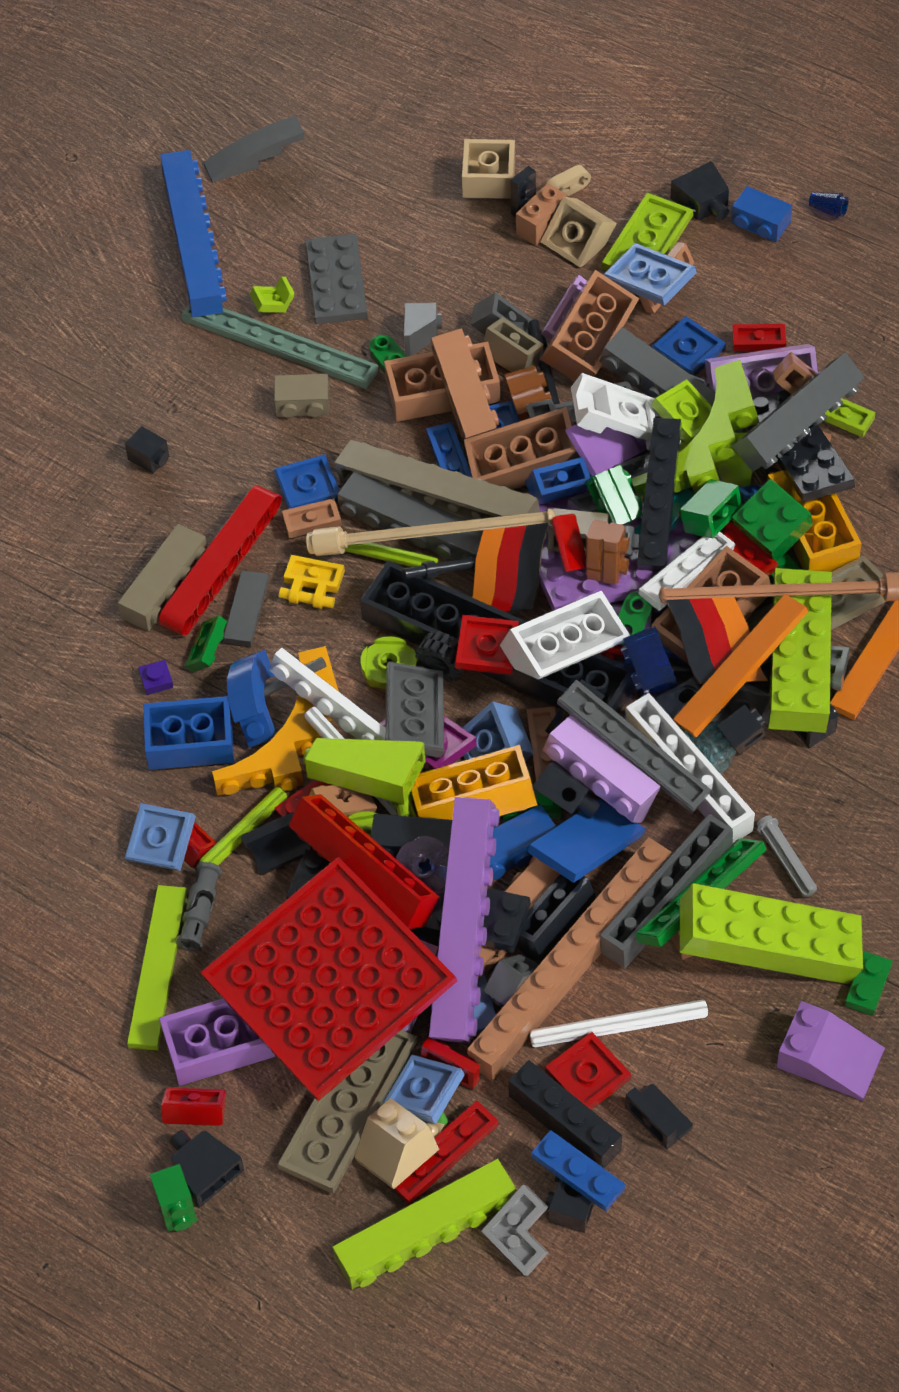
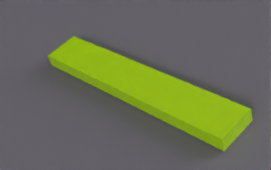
(157, 968)

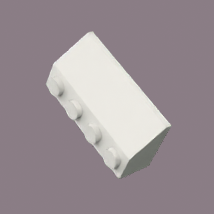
(564, 636)

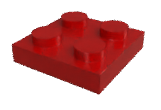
(480, 644)
(589, 1071)

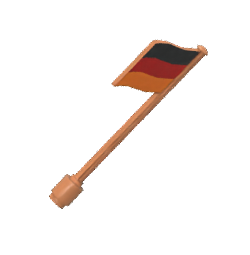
(715, 626)

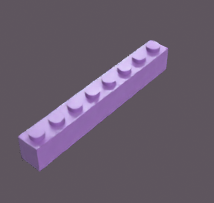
(463, 917)

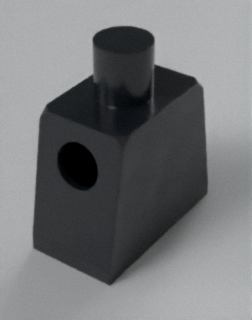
(702, 191)
(555, 784)
(205, 1164)

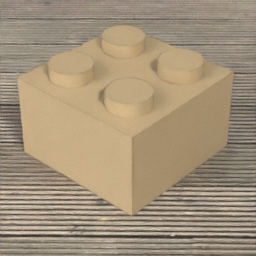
(488, 168)

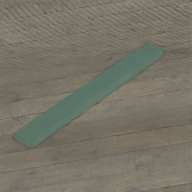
(287, 346)

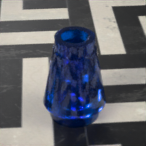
(830, 203)

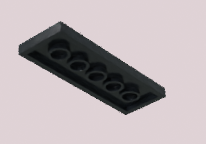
(812, 463)

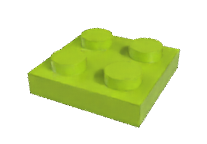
(685, 404)

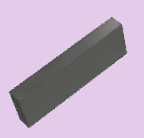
(246, 608)

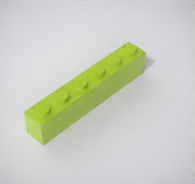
(424, 1225)

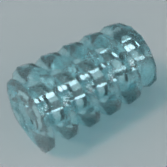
(713, 747)

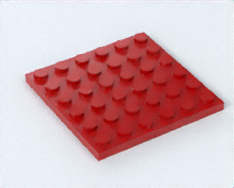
(328, 978)

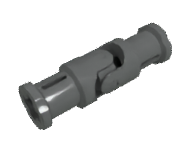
(199, 906)

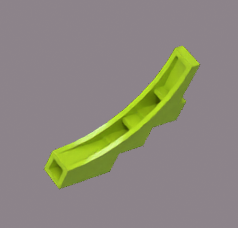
(715, 441)

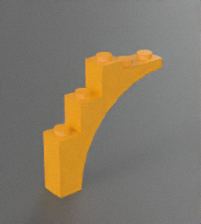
(278, 759)

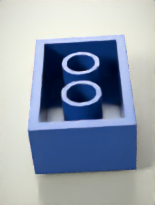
(188, 733)

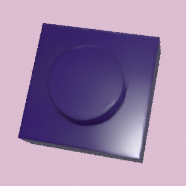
(155, 677)

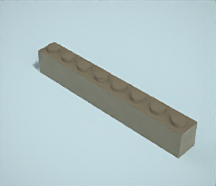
(434, 485)

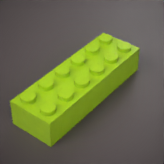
(802, 661)
(770, 934)

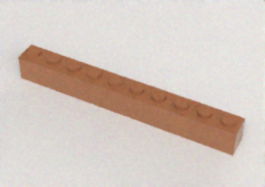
(562, 965)

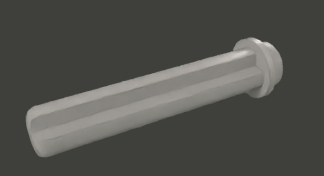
(769, 829)

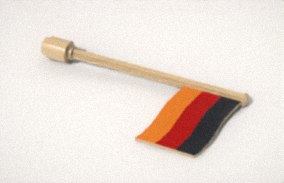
(505, 561)

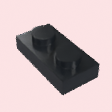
(522, 189)

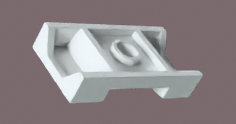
(605, 405)

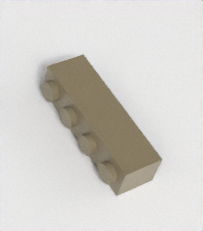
(161, 577)

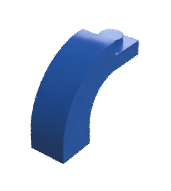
(247, 699)

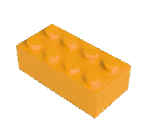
(831, 538)
(493, 776)

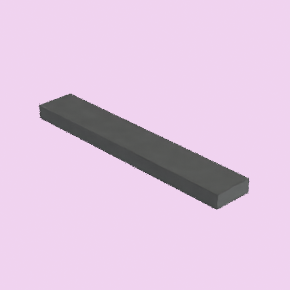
(634, 746)

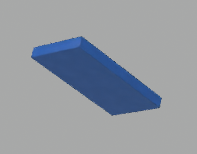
(585, 842)

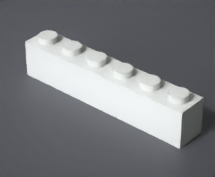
(723, 800)

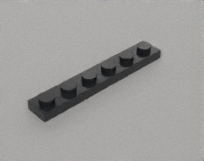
(659, 494)

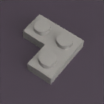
(510, 1230)

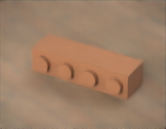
(462, 383)

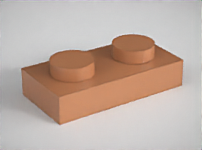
(310, 517)

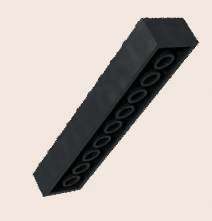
(423, 605)

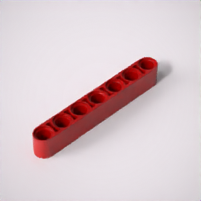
(220, 560)

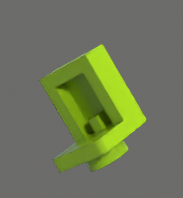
(273, 298)

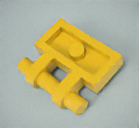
(311, 574)

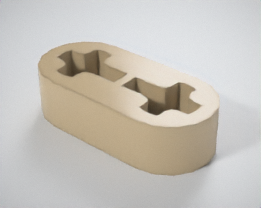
(571, 180)

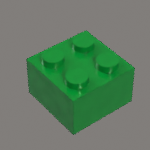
(773, 520)

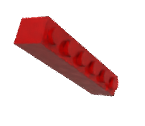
(337, 836)

